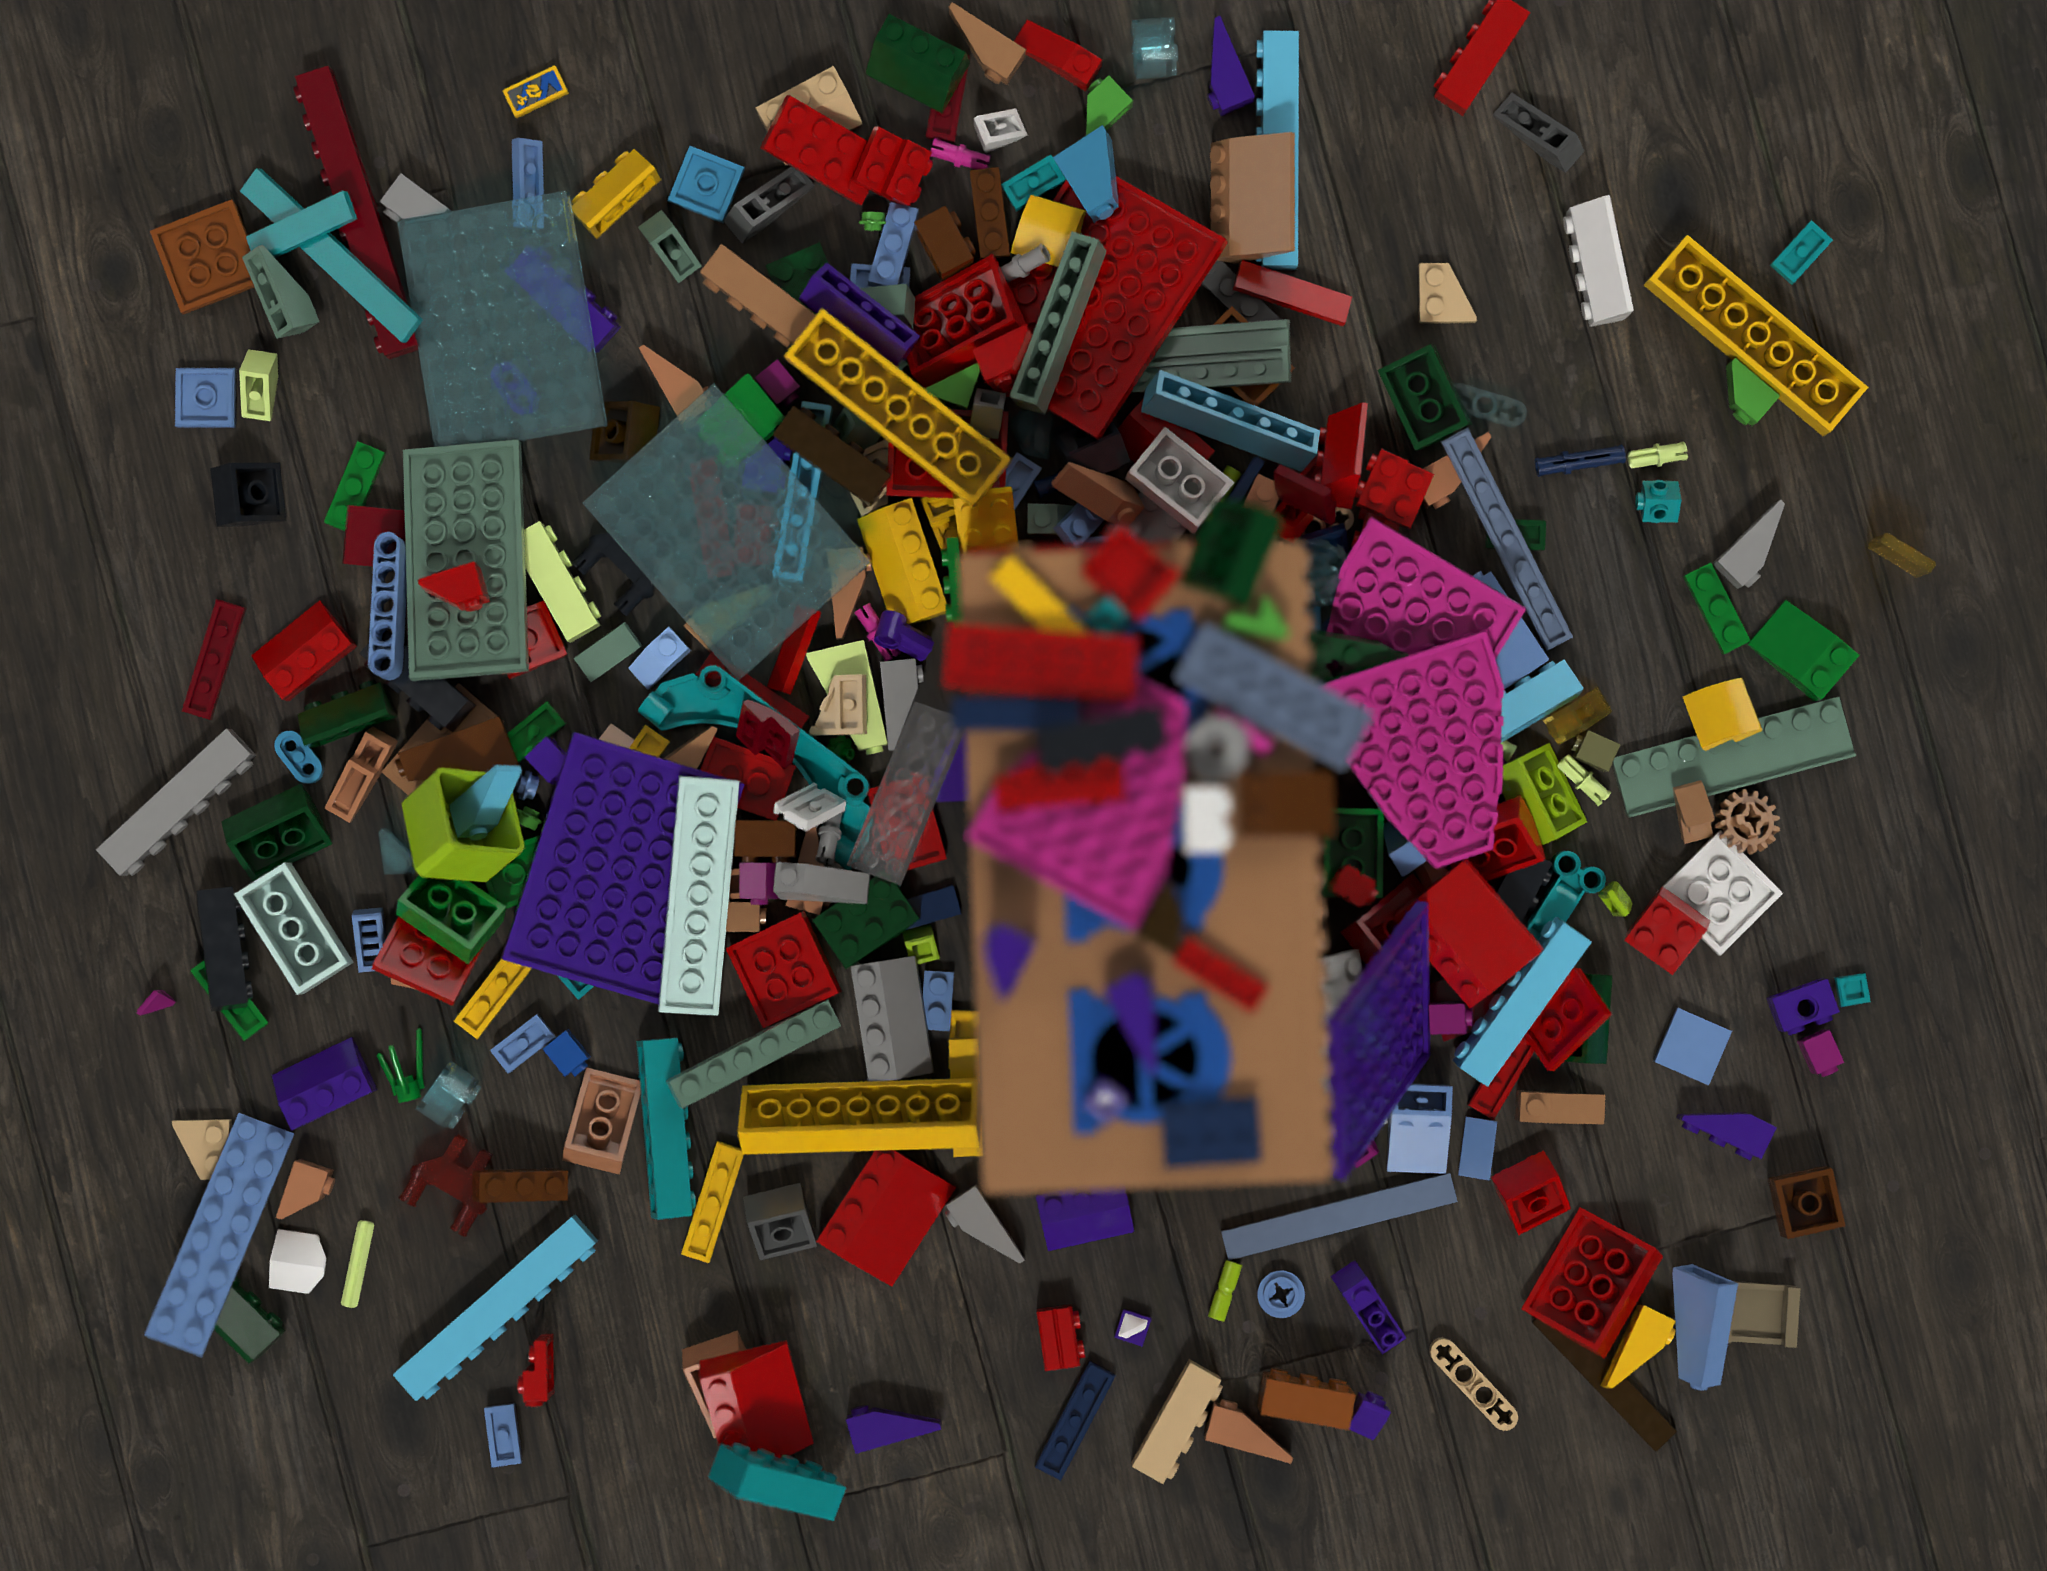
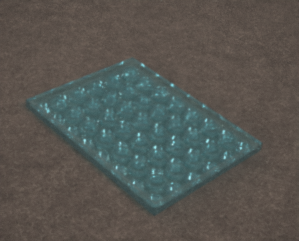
(503, 321)
(726, 532)

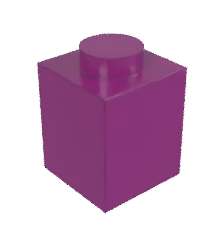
(779, 385)
(757, 882)
(1450, 1017)
(1821, 1053)

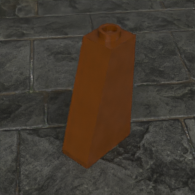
(468, 749)

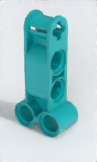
(1563, 893)

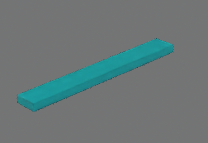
(336, 260)

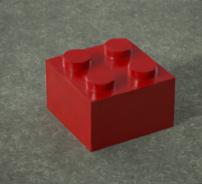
(1667, 930)

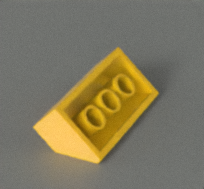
(903, 562)

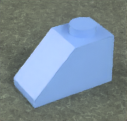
(659, 658)

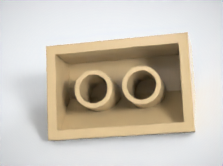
(822, 93)

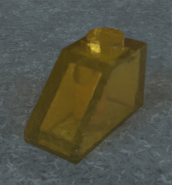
(1577, 716)

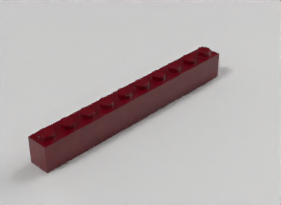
(346, 172)

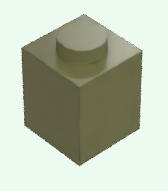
(1594, 750)

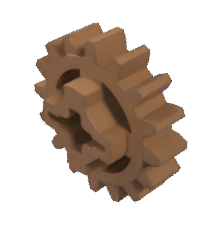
(1746, 824)

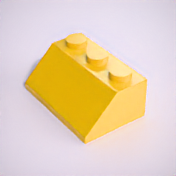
(614, 192)

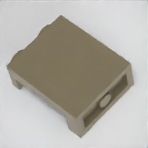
(1766, 1314)

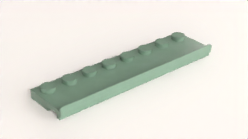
(1224, 355)
(1787, 745)

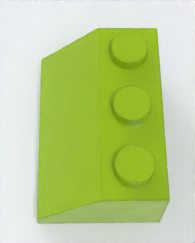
(1544, 792)

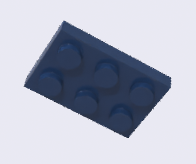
(1211, 1132)

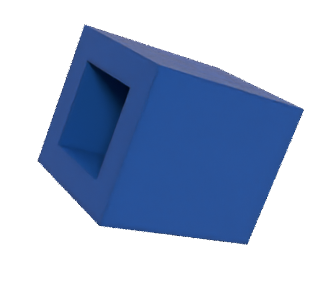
(567, 1054)

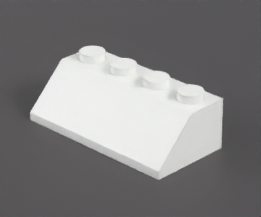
(1598, 262)

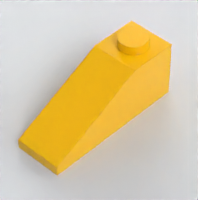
(1643, 1338)

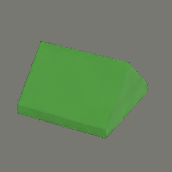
(958, 389)

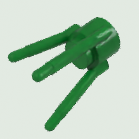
(405, 1086)

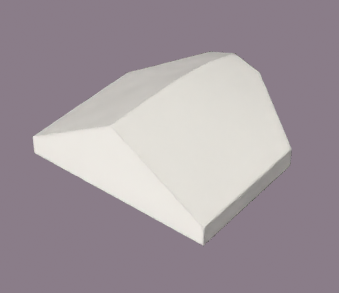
(296, 1261)

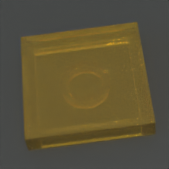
(1901, 555)

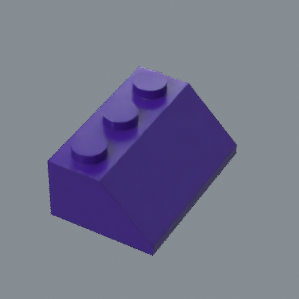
(1007, 956)
(322, 1083)
(1083, 1216)

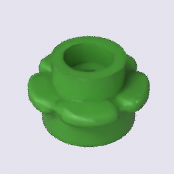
(873, 221)
(529, 818)

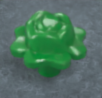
(842, 748)

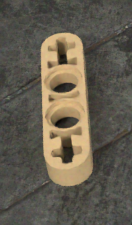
(1473, 1384)

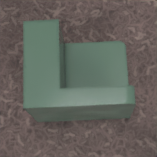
(855, 430)

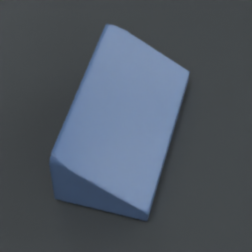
(1477, 1148)

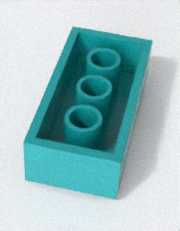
(777, 1481)

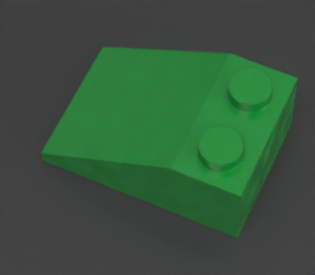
(1803, 651)

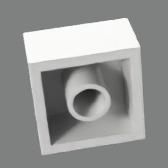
(1205, 820)

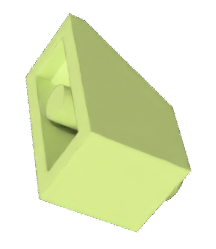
(258, 384)

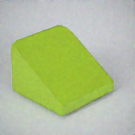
(921, 943)

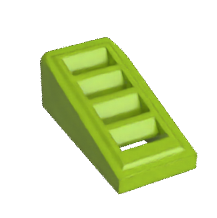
(1616, 899)

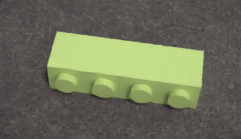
(557, 585)

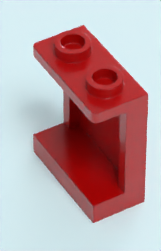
(1129, 573)

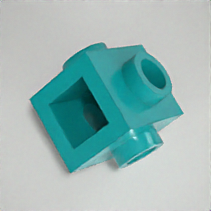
(1659, 501)

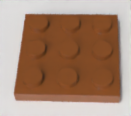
(204, 256)

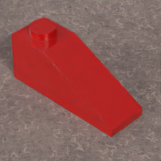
(1059, 54)

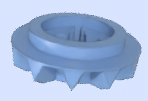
(1274, 1306)

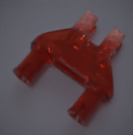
(451, 1178)

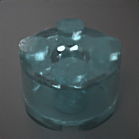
(1154, 47)
(1323, 571)
(448, 1095)

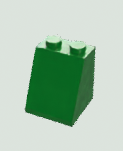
(755, 407)

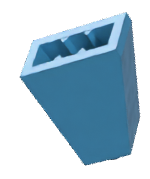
(1091, 173)

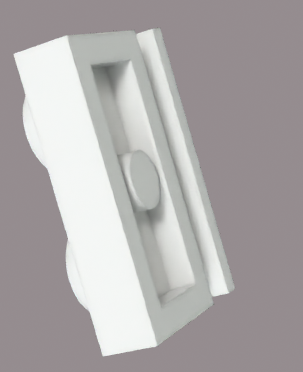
(810, 806)

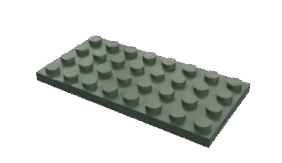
(459, 510)

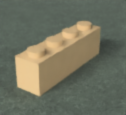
(1176, 1422)

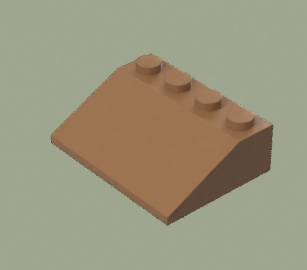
(1254, 195)

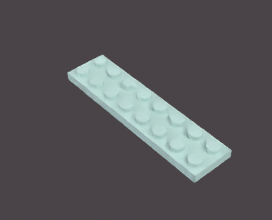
(698, 895)

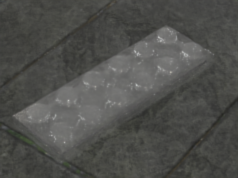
(906, 794)

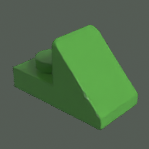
(1266, 624)

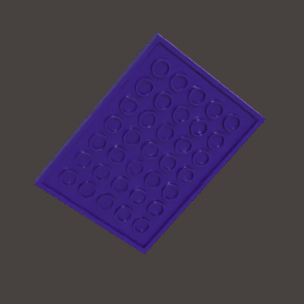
(602, 870)
(1379, 1039)

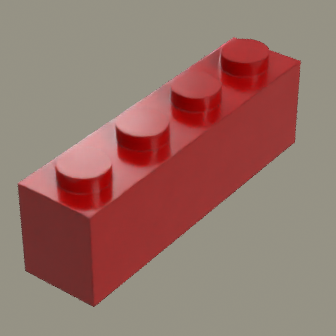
(1480, 55)

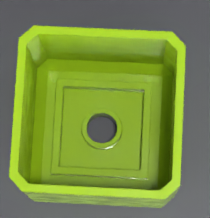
(433, 835)

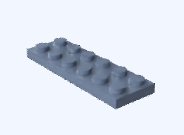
(1273, 696)

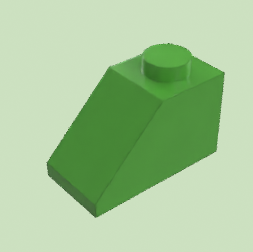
(1105, 104)
(1748, 393)

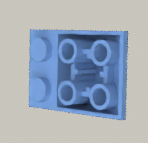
(1420, 1130)

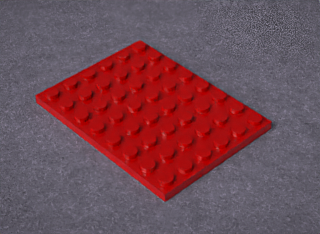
(1141, 290)

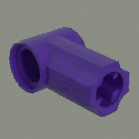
(896, 634)

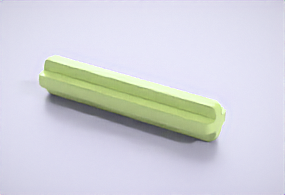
(357, 1264)

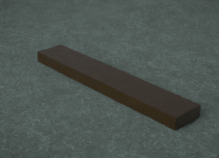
(1623, 1397)

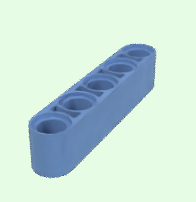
(395, 618)

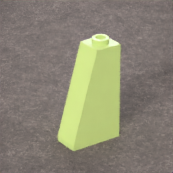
(853, 660)

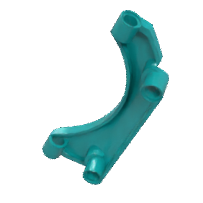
(693, 702)

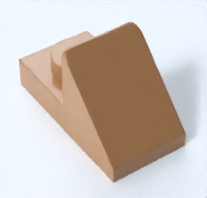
(1693, 811)

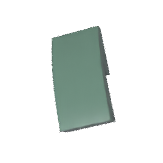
(607, 652)

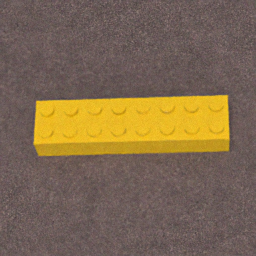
(1756, 335)
(898, 408)
(860, 1116)

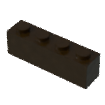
(832, 456)

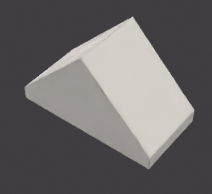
(999, 129)

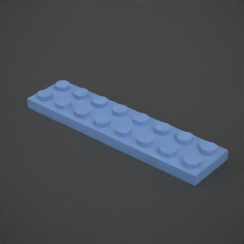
(219, 1235)

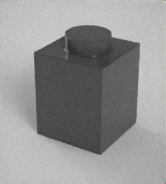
(988, 412)

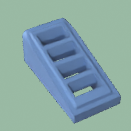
(363, 915)

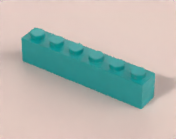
(664, 1130)

